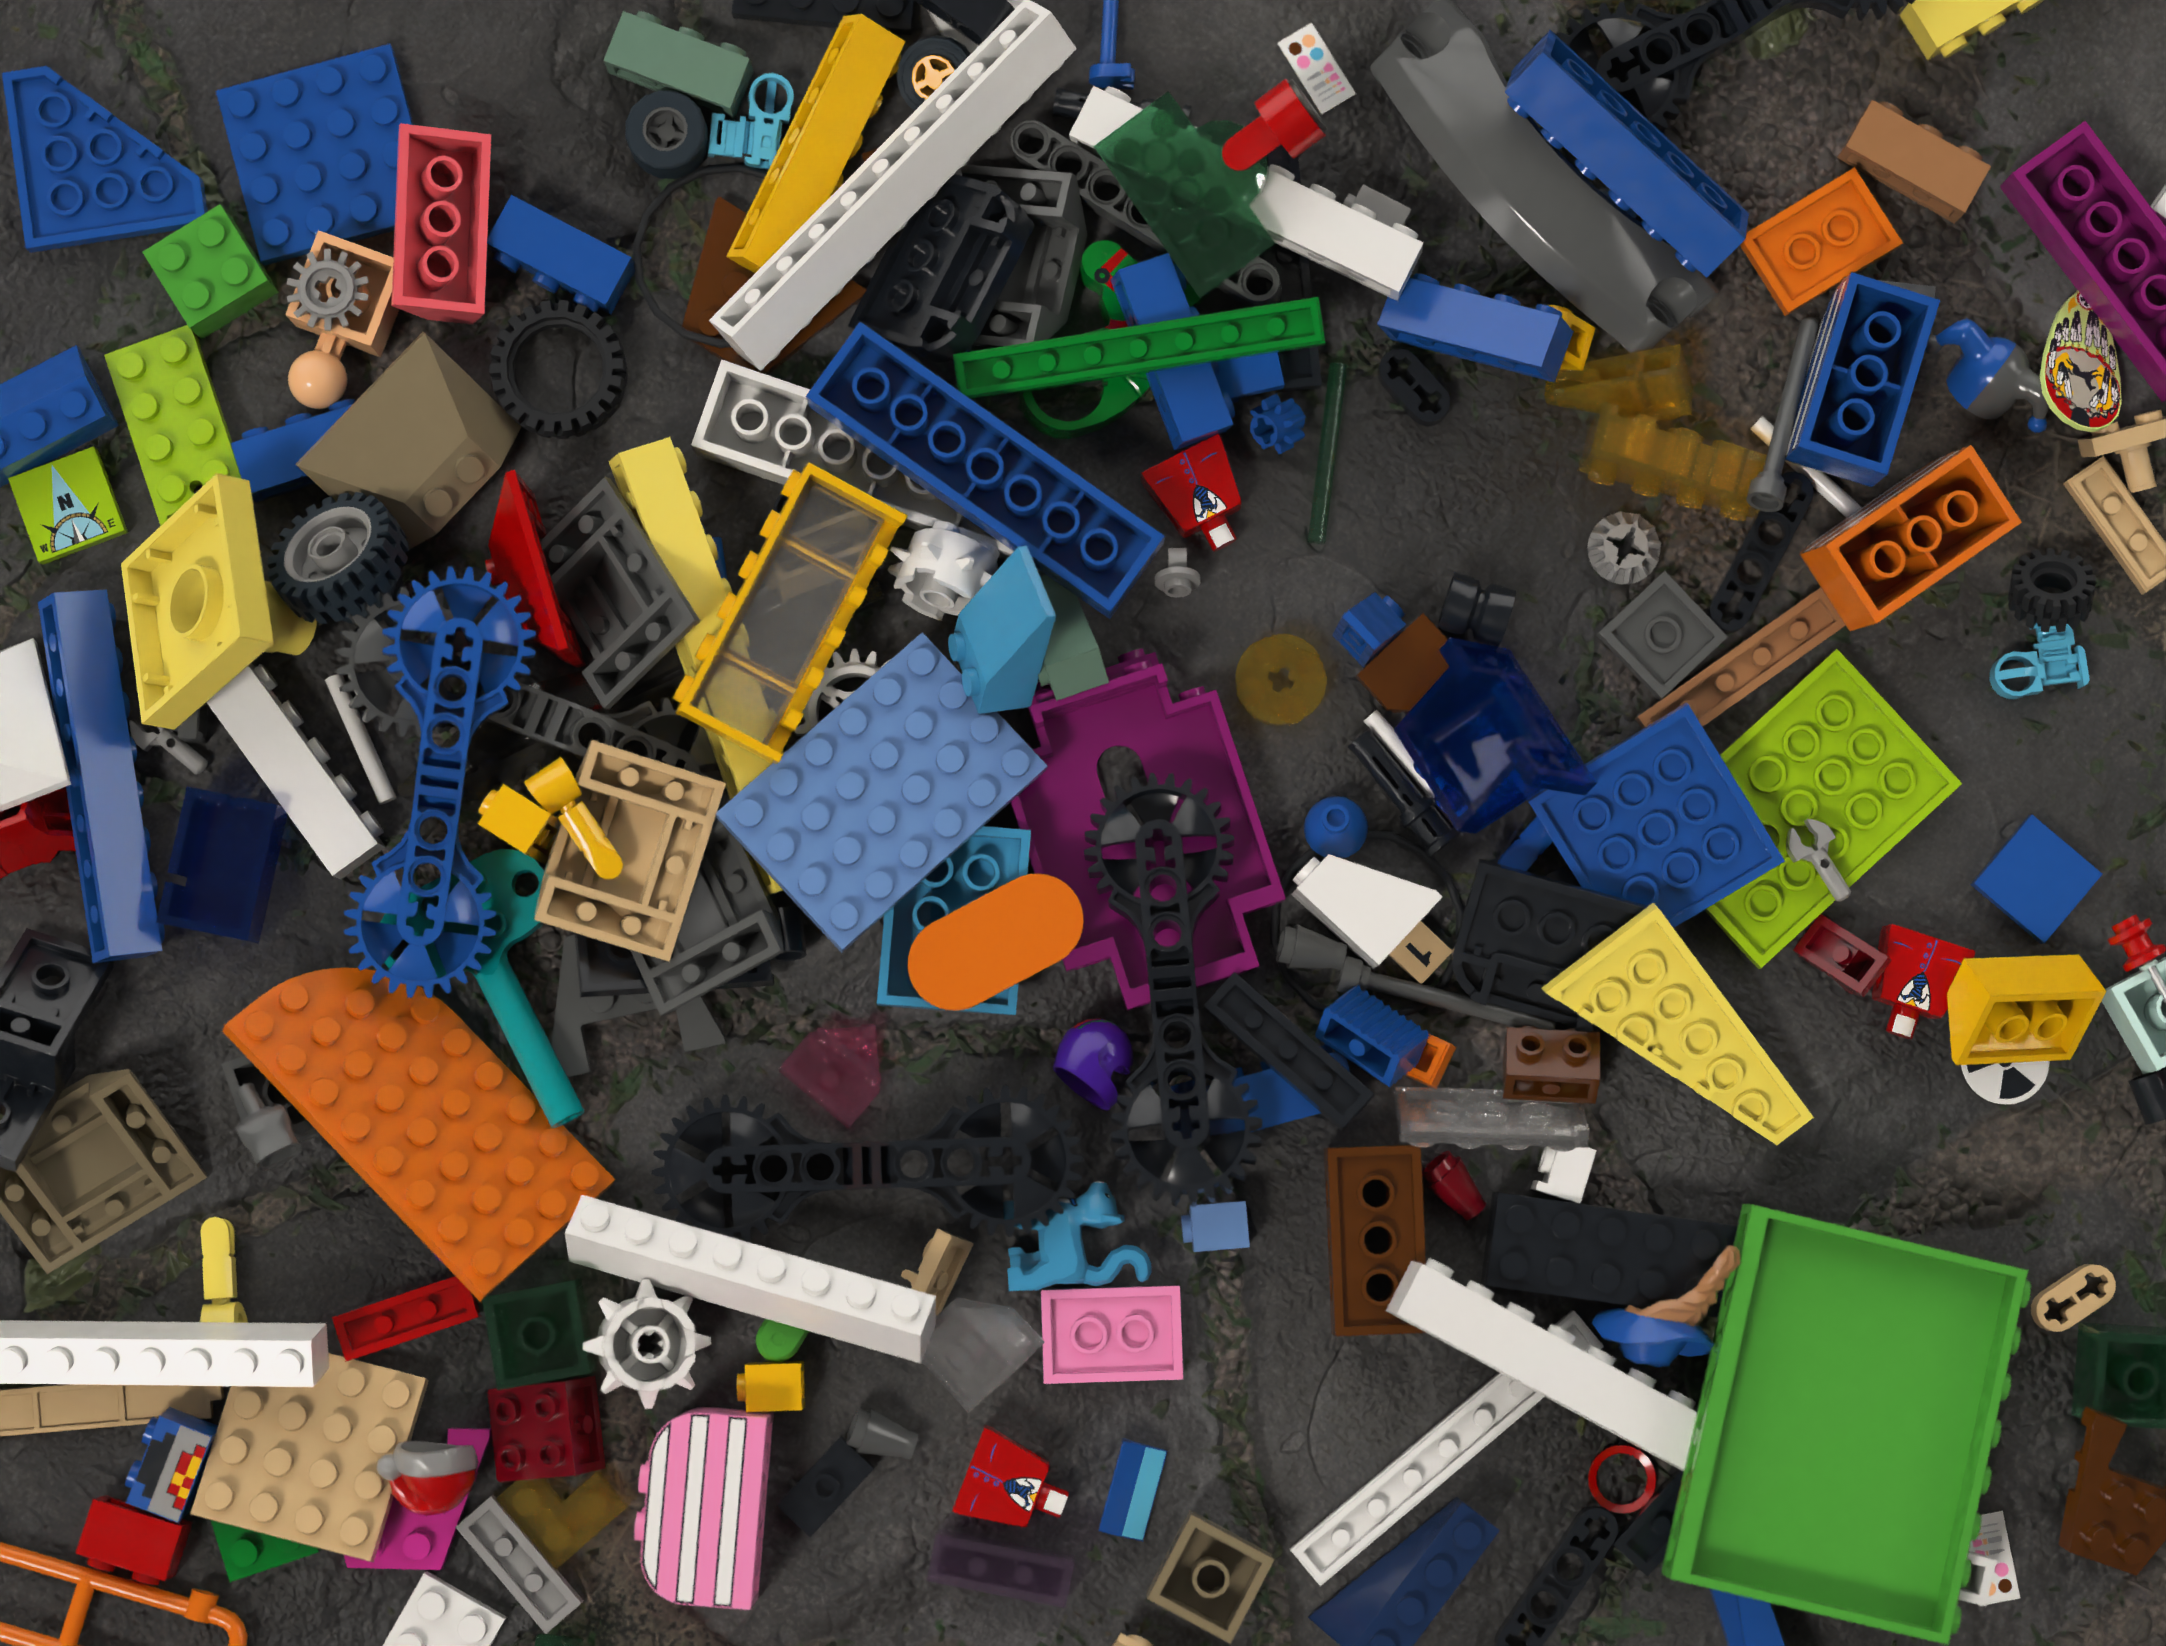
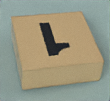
(1420, 952)

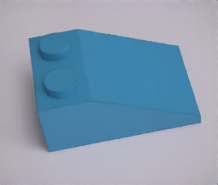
(1004, 636)

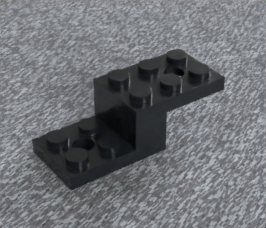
(40, 1032)

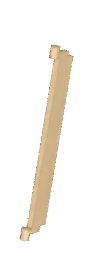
(98, 1405)

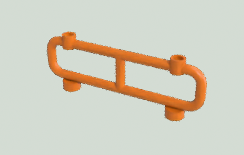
(199, 1607)

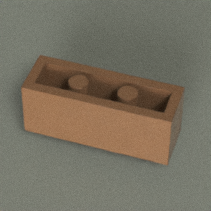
(1914, 160)

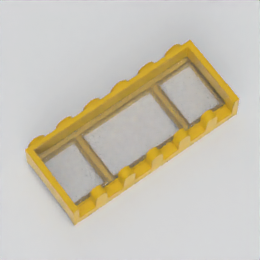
(788, 612)

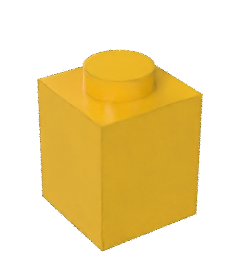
(772, 1386)

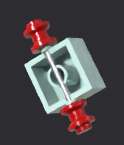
(2139, 1000)

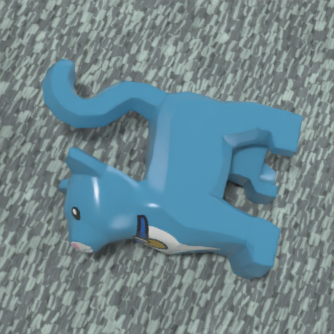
(1061, 1246)

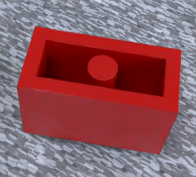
(132, 1540)

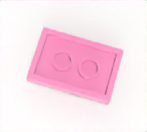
(1112, 1334)

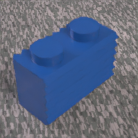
(1372, 1035)

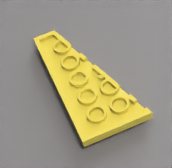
(1667, 1009)

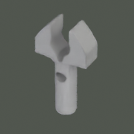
(171, 743)
(1818, 857)

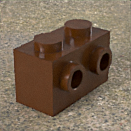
(1551, 1065)

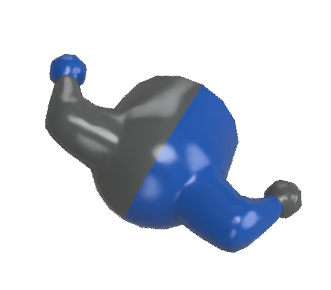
(1990, 373)

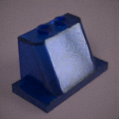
(1487, 738)

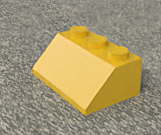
(2020, 1008)

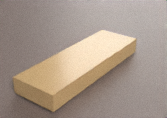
(2120, 523)

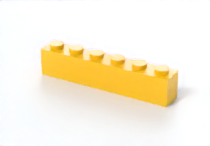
(819, 138)

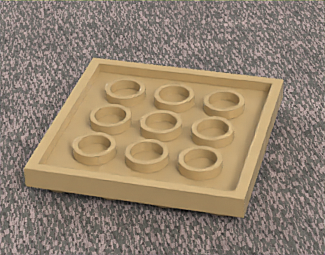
(309, 1456)

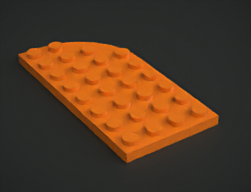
(422, 1116)

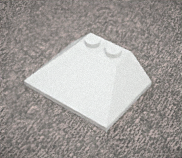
(29, 736)

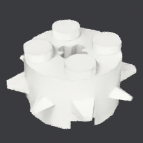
(942, 569)
(673, 1342)

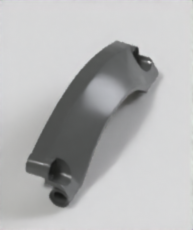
(1527, 190)

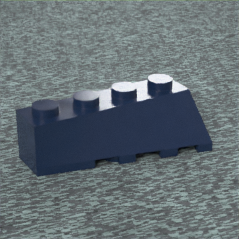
(1408, 1584)

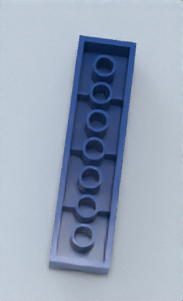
(984, 469)

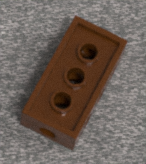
(1349, 1220)

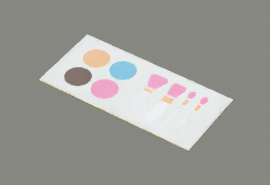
(1316, 68)
(1995, 1544)

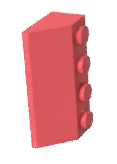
(441, 223)

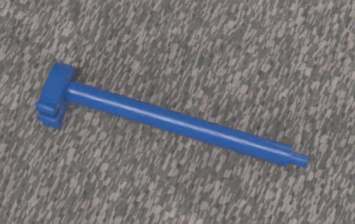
(1108, 72)

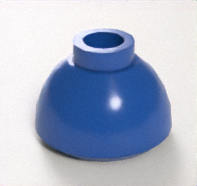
(1335, 827)

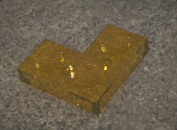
(558, 1525)

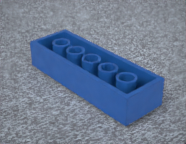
(1626, 155)

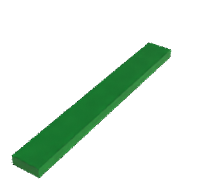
(1140, 349)

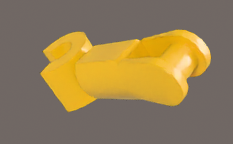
(558, 790)

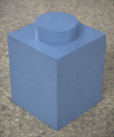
(1216, 1226)

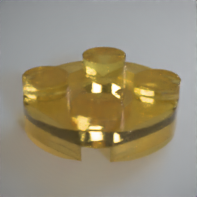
(1304, 669)

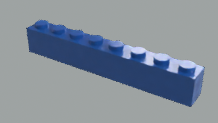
(100, 763)

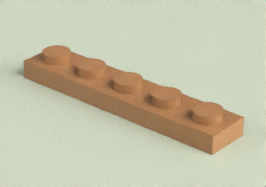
(1752, 661)

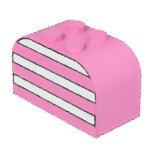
(706, 1507)

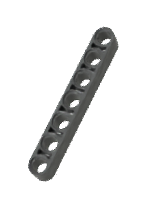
(1121, 209)

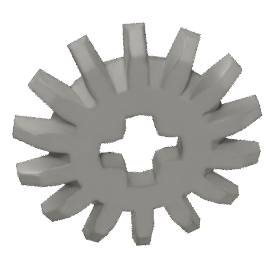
(322, 272)

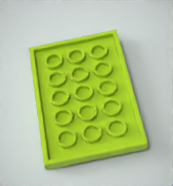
(1833, 758)

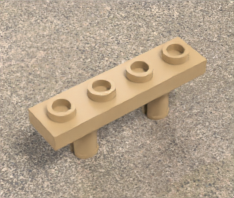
(2132, 446)

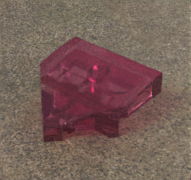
(837, 1070)

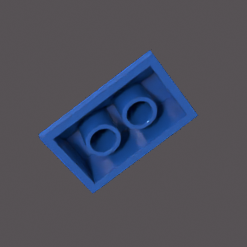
(50, 413)

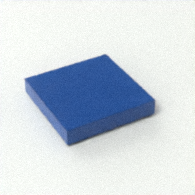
(2036, 879)

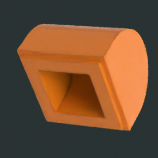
(1433, 1062)

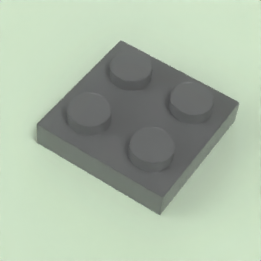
(1662, 635)

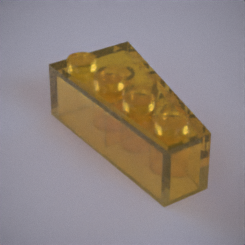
(1669, 463)

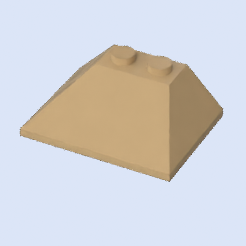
(660, 829)

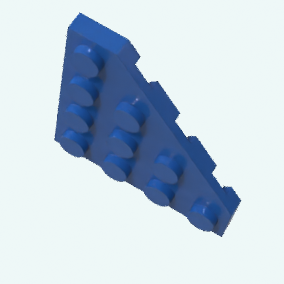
(87, 171)

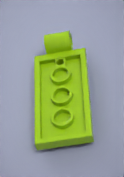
(172, 416)

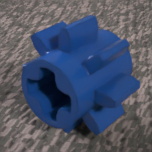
(1277, 423)

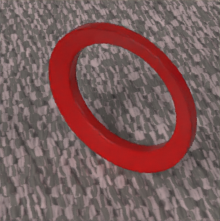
(1650, 1483)

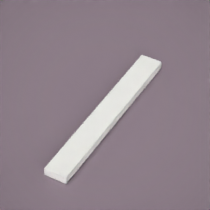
(1423, 1467)

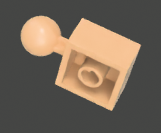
(318, 375)

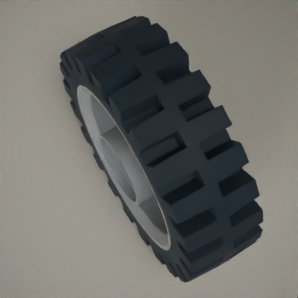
(337, 557)

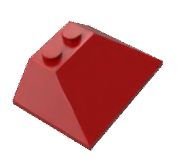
(522, 564)

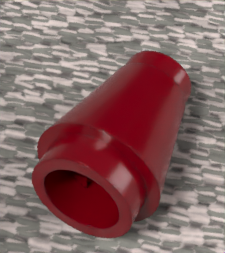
(1453, 1184)

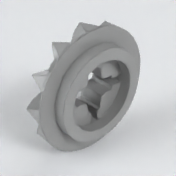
(1604, 554)

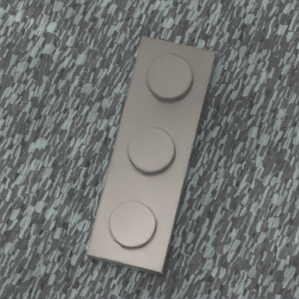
(519, 1564)

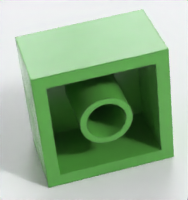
(210, 272)

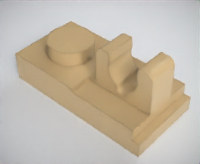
(940, 1266)

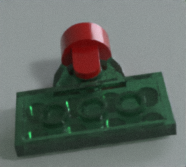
(1202, 180)

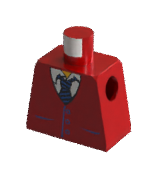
(1197, 491)
(1916, 977)
(1007, 1483)

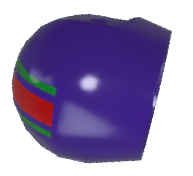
(1089, 1057)

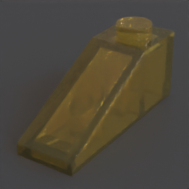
(1637, 382)

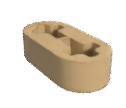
(2080, 1306)

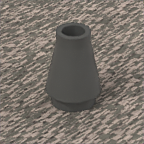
(1309, 950)
(879, 1435)

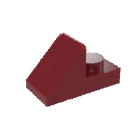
(1842, 956)

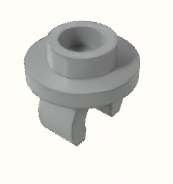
(1177, 578)

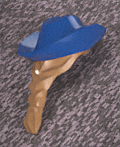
(1669, 1326)

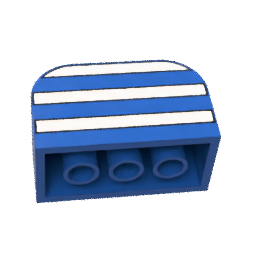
(1861, 379)

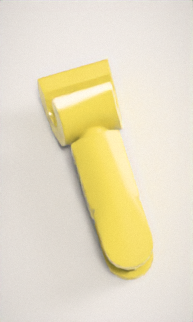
(220, 1273)

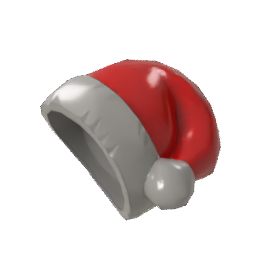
(429, 1475)

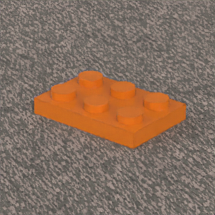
(1820, 241)

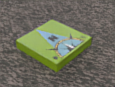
(68, 505)

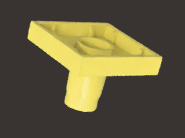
(203, 604)

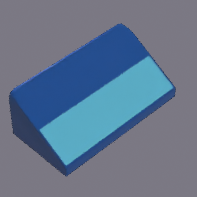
(1132, 1490)

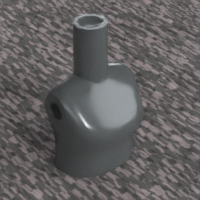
(266, 1131)

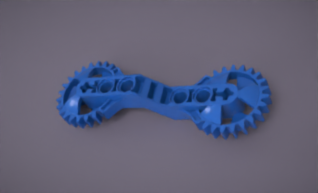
(440, 779)

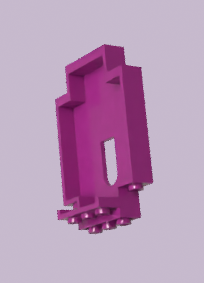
(1168, 737)

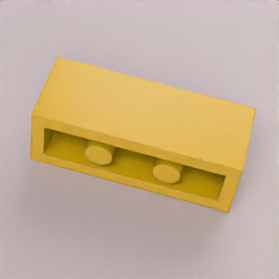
(519, 822)

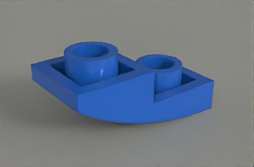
(1250, 375)

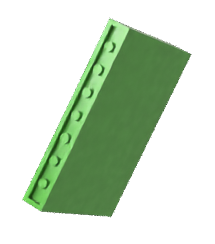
(1846, 1424)

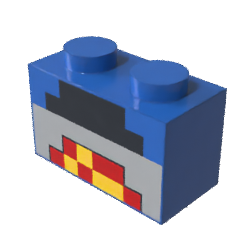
(171, 1465)

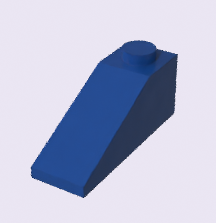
(1369, 627)

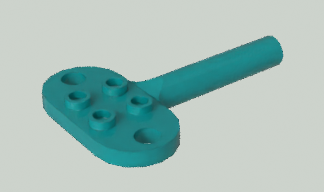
(497, 978)

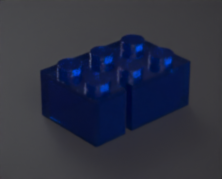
(227, 865)

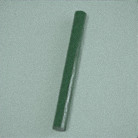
(1327, 453)

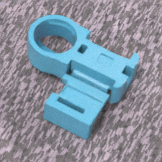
(755, 138)
(2051, 666)

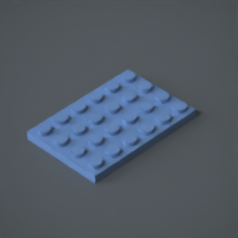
(880, 793)

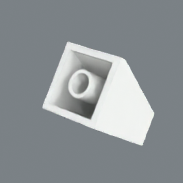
(1362, 905)

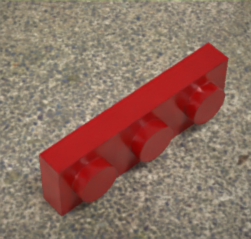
(405, 1317)

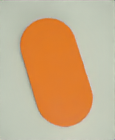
(995, 942)

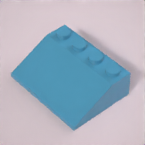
(976, 868)

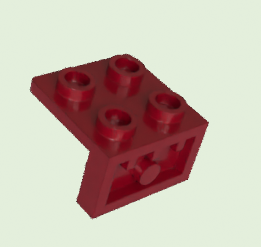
(546, 1430)

